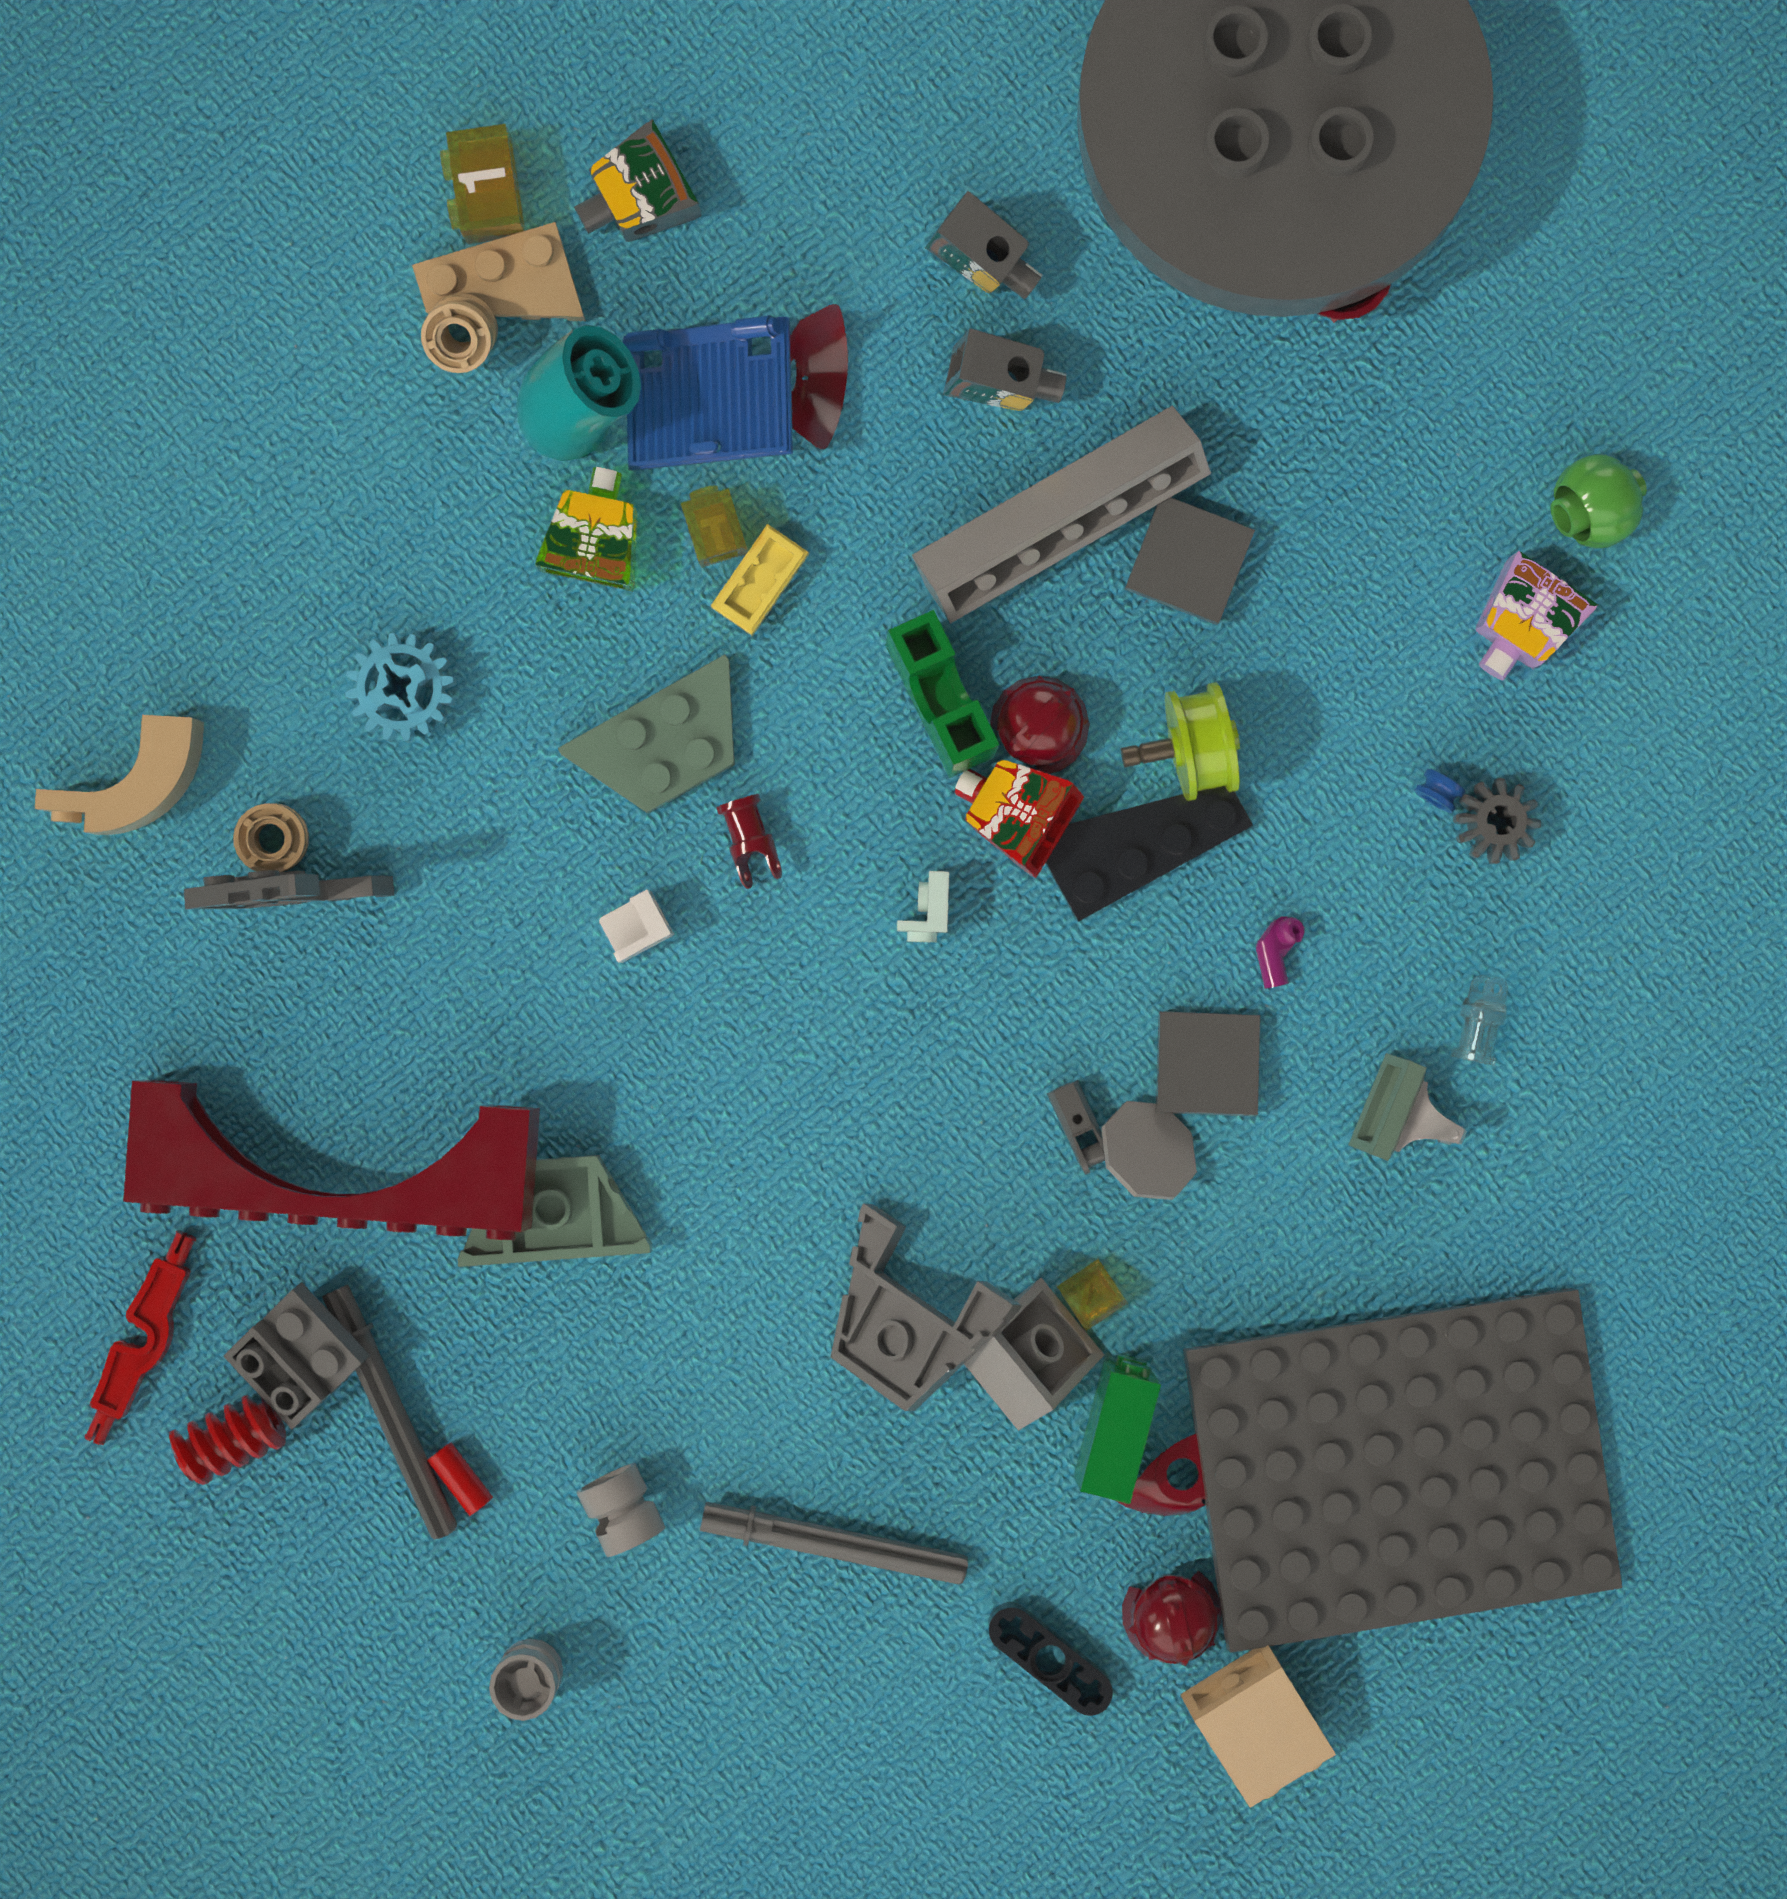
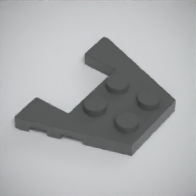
(281, 889)
(895, 1336)

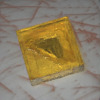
(1092, 1294)

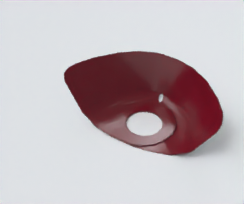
(822, 355)
(1155, 1494)

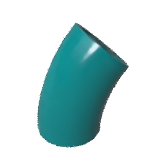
(577, 393)

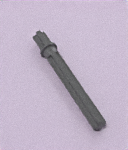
(393, 1418)
(833, 1543)

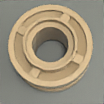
(443, 348)
(247, 837)

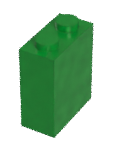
(1117, 1429)

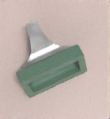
(1400, 1112)

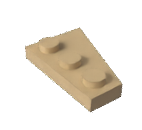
(513, 275)

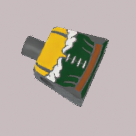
(639, 188)
(963, 246)
(981, 373)

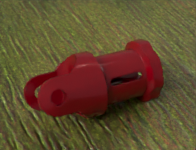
(749, 837)

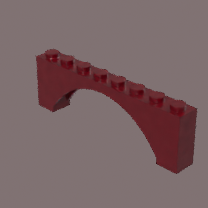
(186, 1161)

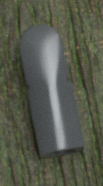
(1077, 1118)

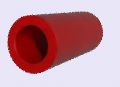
(460, 1478)

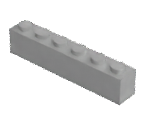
(1062, 513)

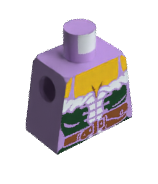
(1528, 616)

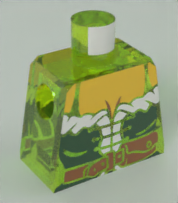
(592, 535)

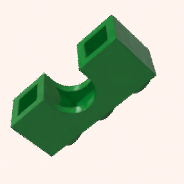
(931, 678)

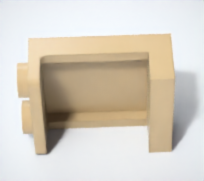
(1257, 1725)

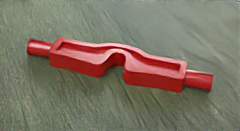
(130, 1362)

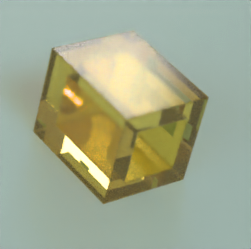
(713, 526)

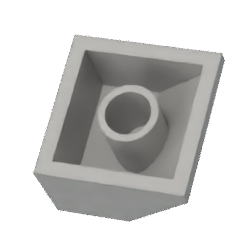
(1034, 1357)

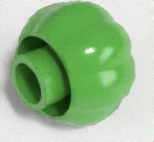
(1598, 501)

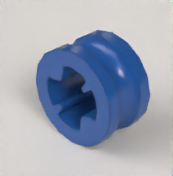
(1439, 791)

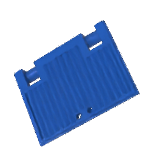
(711, 395)

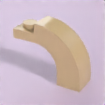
(157, 781)

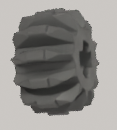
(1509, 809)

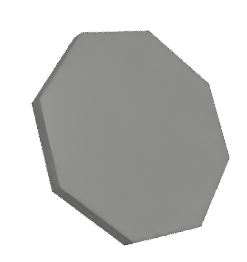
(1148, 1151)

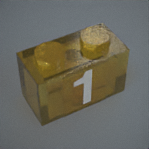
(484, 183)

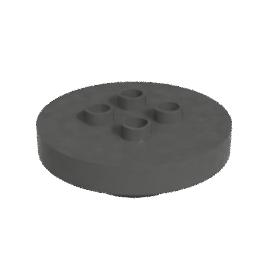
(1283, 143)

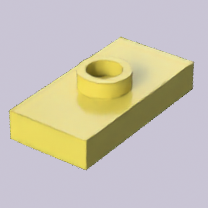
(759, 580)

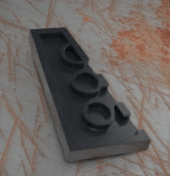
(1131, 847)

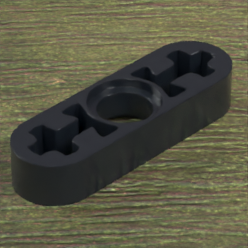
(1087, 1671)

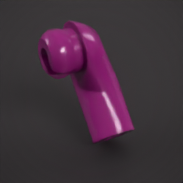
(1274, 946)

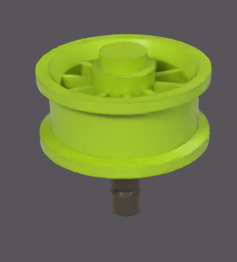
(1198, 741)

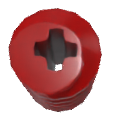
(227, 1441)

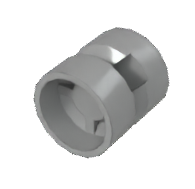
(621, 1510)
(526, 1679)

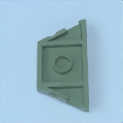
(663, 741)
(574, 1216)

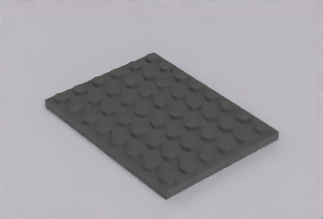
(1402, 1469)

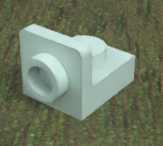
(933, 899)

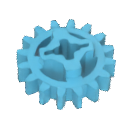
(380, 698)

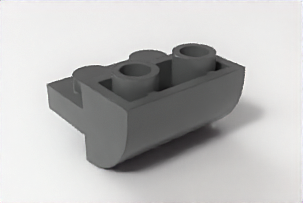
(296, 1355)

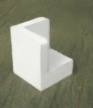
(636, 926)

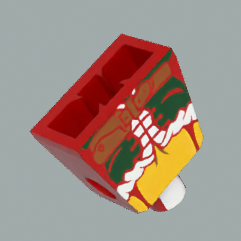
(1019, 811)

